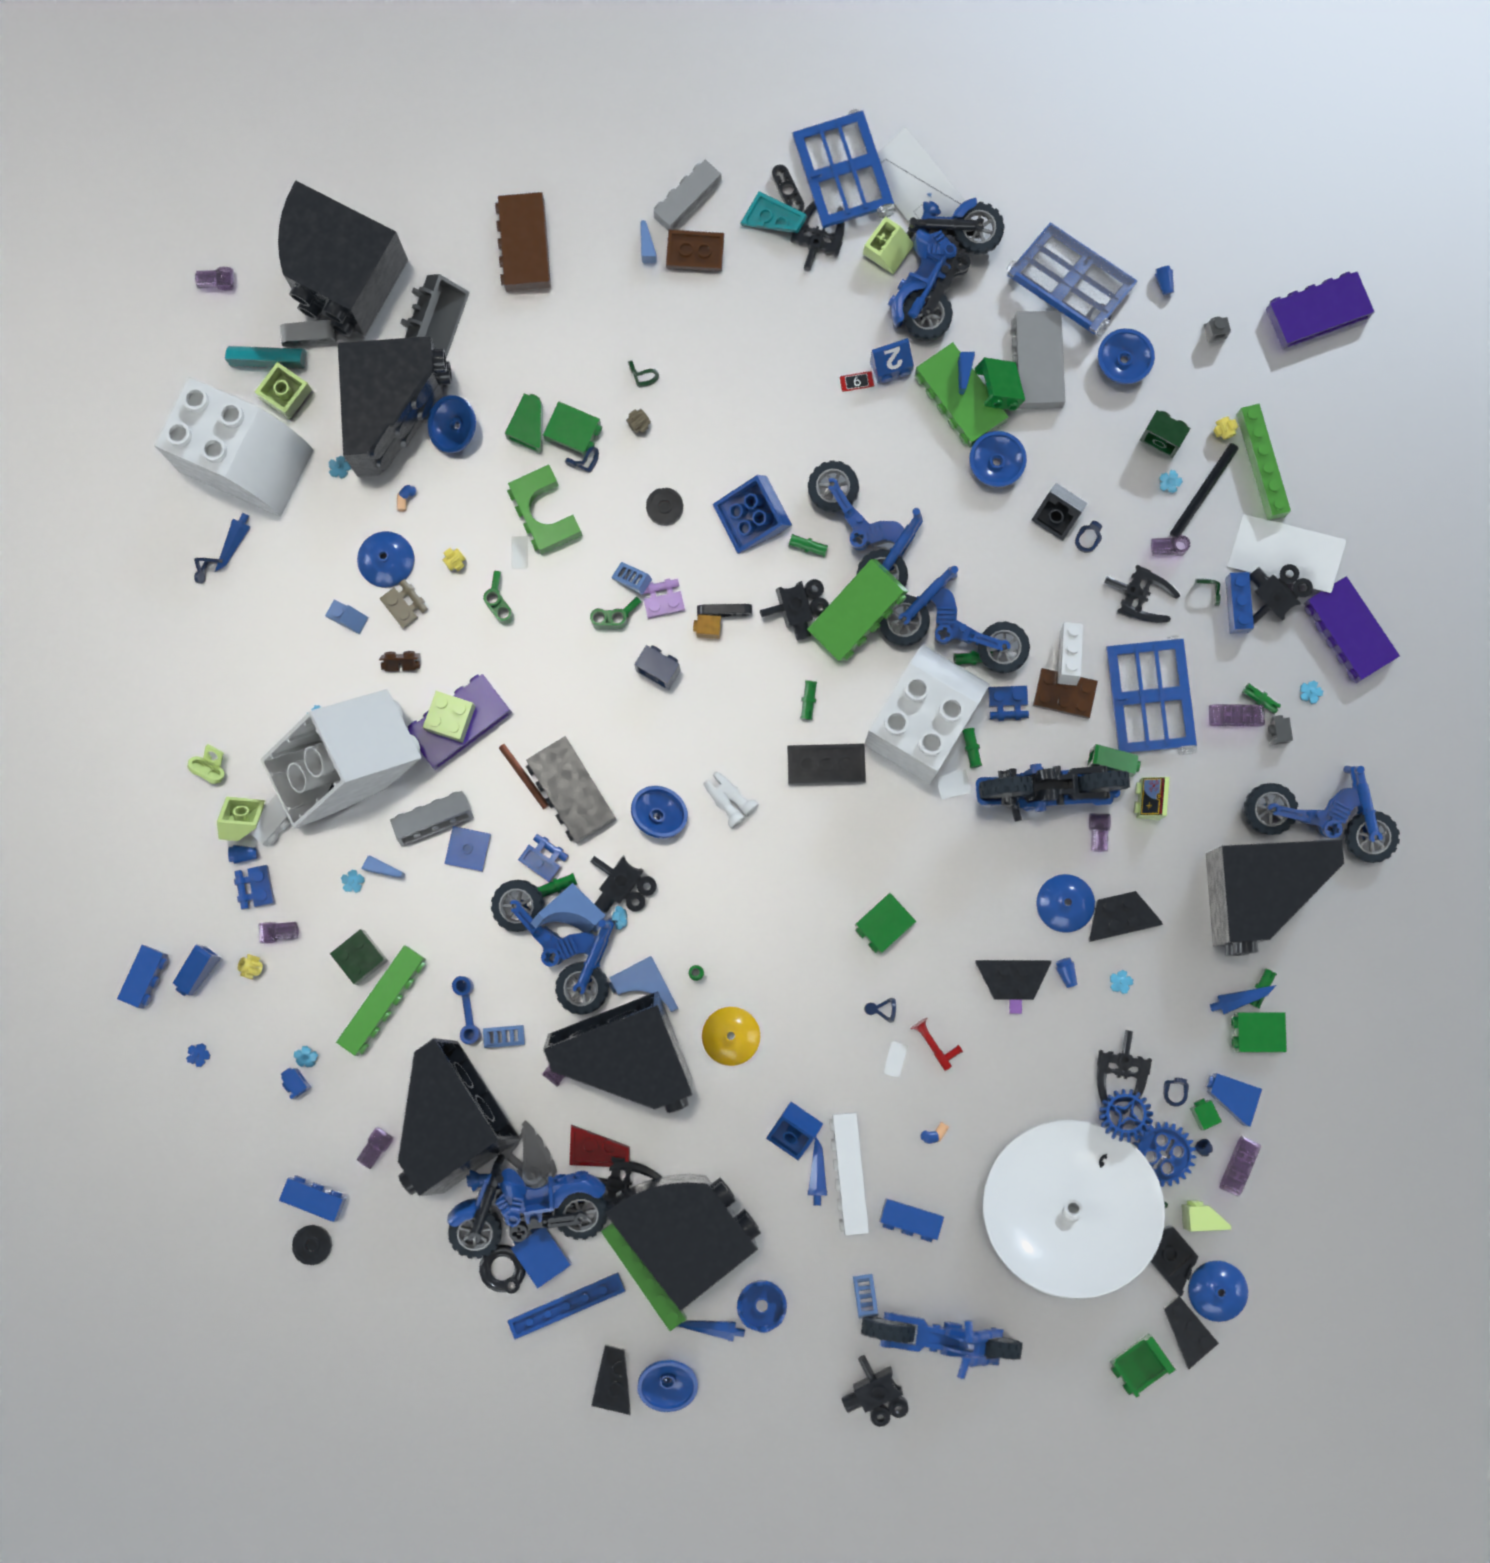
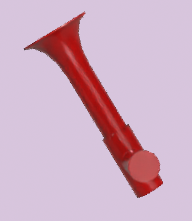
(943, 1059)

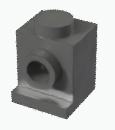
(1217, 329)
(1280, 730)

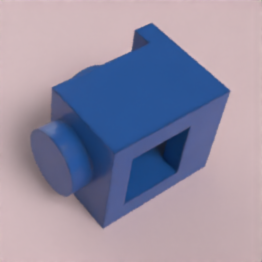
(294, 1082)

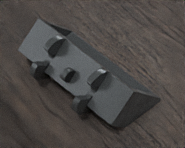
(437, 311)

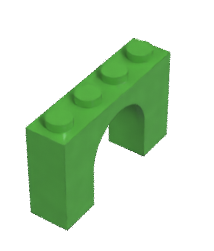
(525, 491)

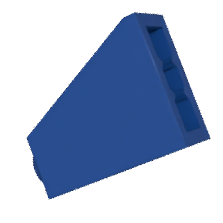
(195, 969)
(1235, 1096)

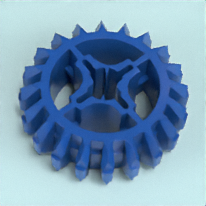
(1119, 1111)

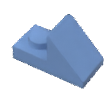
(346, 616)

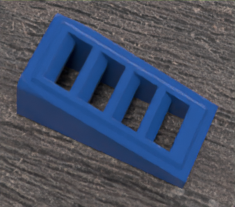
(965, 364)

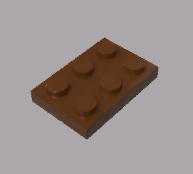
(695, 250)
(1065, 698)

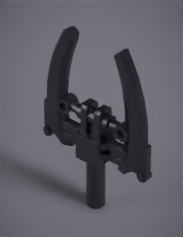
(816, 241)
(1133, 591)
(1124, 1062)
(615, 1183)

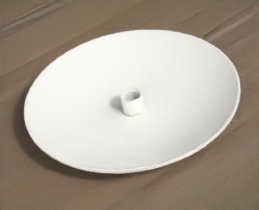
(1116, 1205)

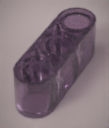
(1236, 715)
(1240, 1166)

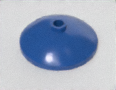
(1128, 345)
(445, 420)
(999, 447)
(394, 567)
(662, 804)
(1053, 909)
(1204, 1289)
(667, 1393)

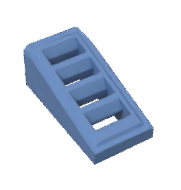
(648, 251)
(641, 585)
(376, 866)
(486, 1036)
(865, 1278)

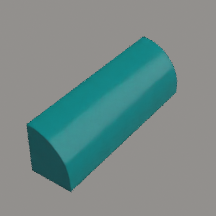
(265, 357)

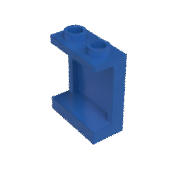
(541, 1256)

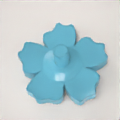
(339, 467)
(1170, 481)
(1311, 692)
(352, 881)
(620, 917)
(1120, 982)
(304, 1057)

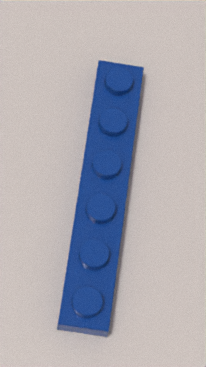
(566, 1305)

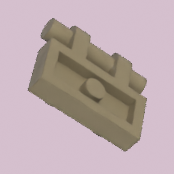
(398, 607)

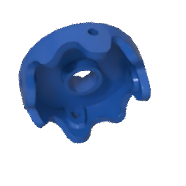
(761, 1320)

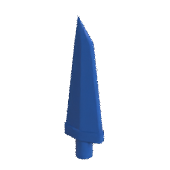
(234, 537)
(1235, 1000)
(817, 1181)
(719, 1329)

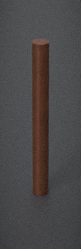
(524, 777)

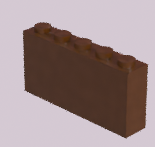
(523, 242)

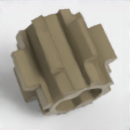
(638, 421)

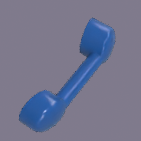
(470, 1033)

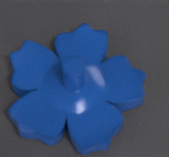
(198, 1054)

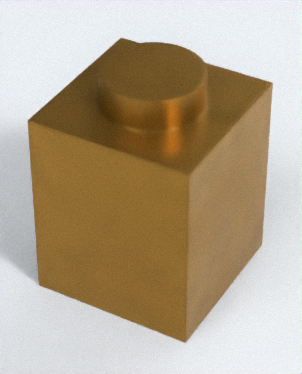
(707, 626)

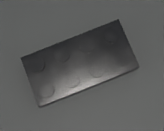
(826, 764)

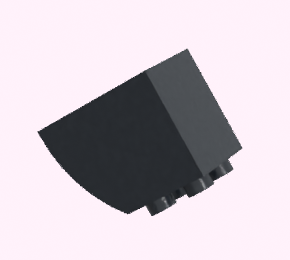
(337, 259)
(684, 1232)

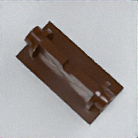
(407, 659)

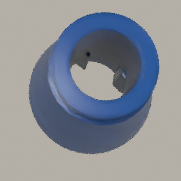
(1164, 277)
(241, 853)
(1066, 970)

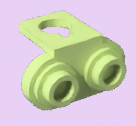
(206, 767)

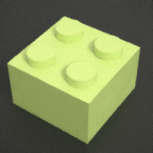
(283, 390)
(449, 716)

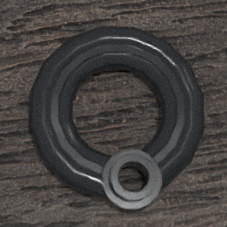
(495, 1284)

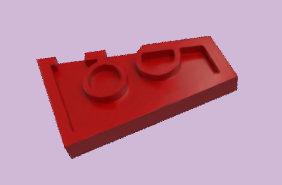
(593, 1149)

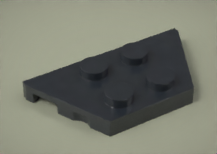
(1121, 915)
(1013, 977)
(1174, 1259)

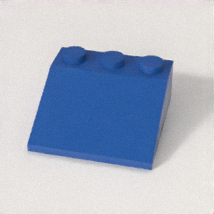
(752, 513)

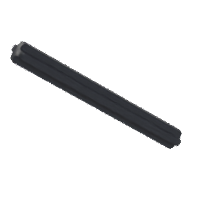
(1204, 490)

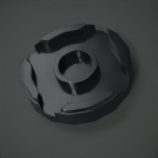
(664, 506)
(312, 1245)

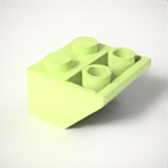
(888, 245)

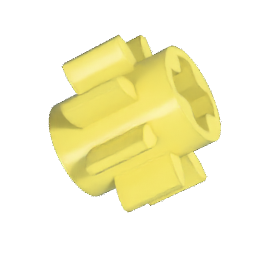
(1225, 428)
(453, 559)
(250, 966)

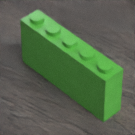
(965, 411)
(858, 610)

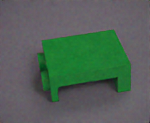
(1002, 383)
(572, 428)
(884, 923)
(1259, 1032)
(1141, 1365)

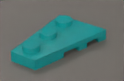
(773, 215)

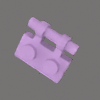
(663, 604)

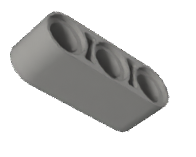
(307, 333)

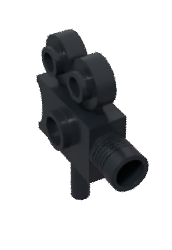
(1277, 593)
(796, 607)
(620, 883)
(874, 1392)

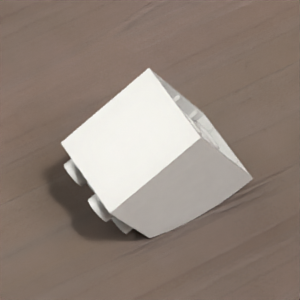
(233, 446)
(925, 713)
(349, 742)

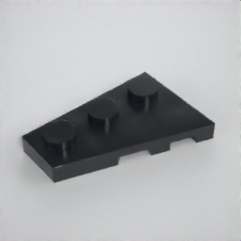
(1190, 1333)
(612, 1382)

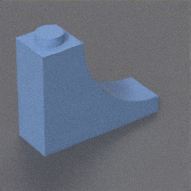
(573, 909)
(644, 978)

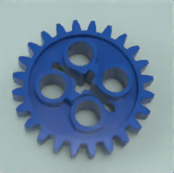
(1180, 1164)

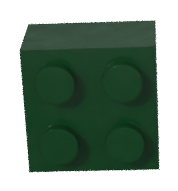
(1165, 433)
(358, 957)

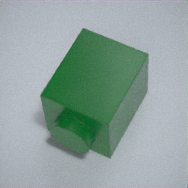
(1205, 1114)

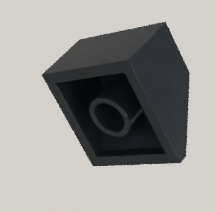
(1059, 511)

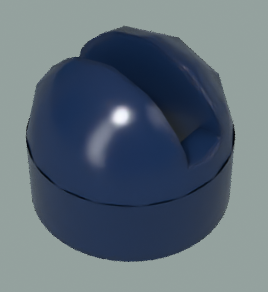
(1204, 1147)

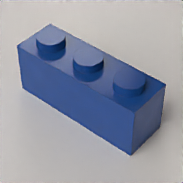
(1239, 603)
(143, 977)
(312, 1198)
(911, 1220)

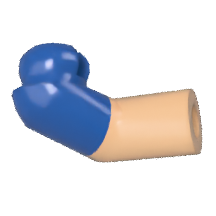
(404, 493)
(934, 1136)

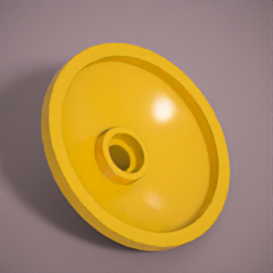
(731, 1051)

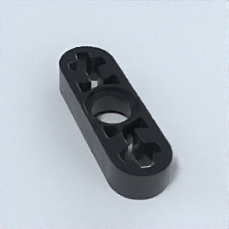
(779, 185)
(725, 610)

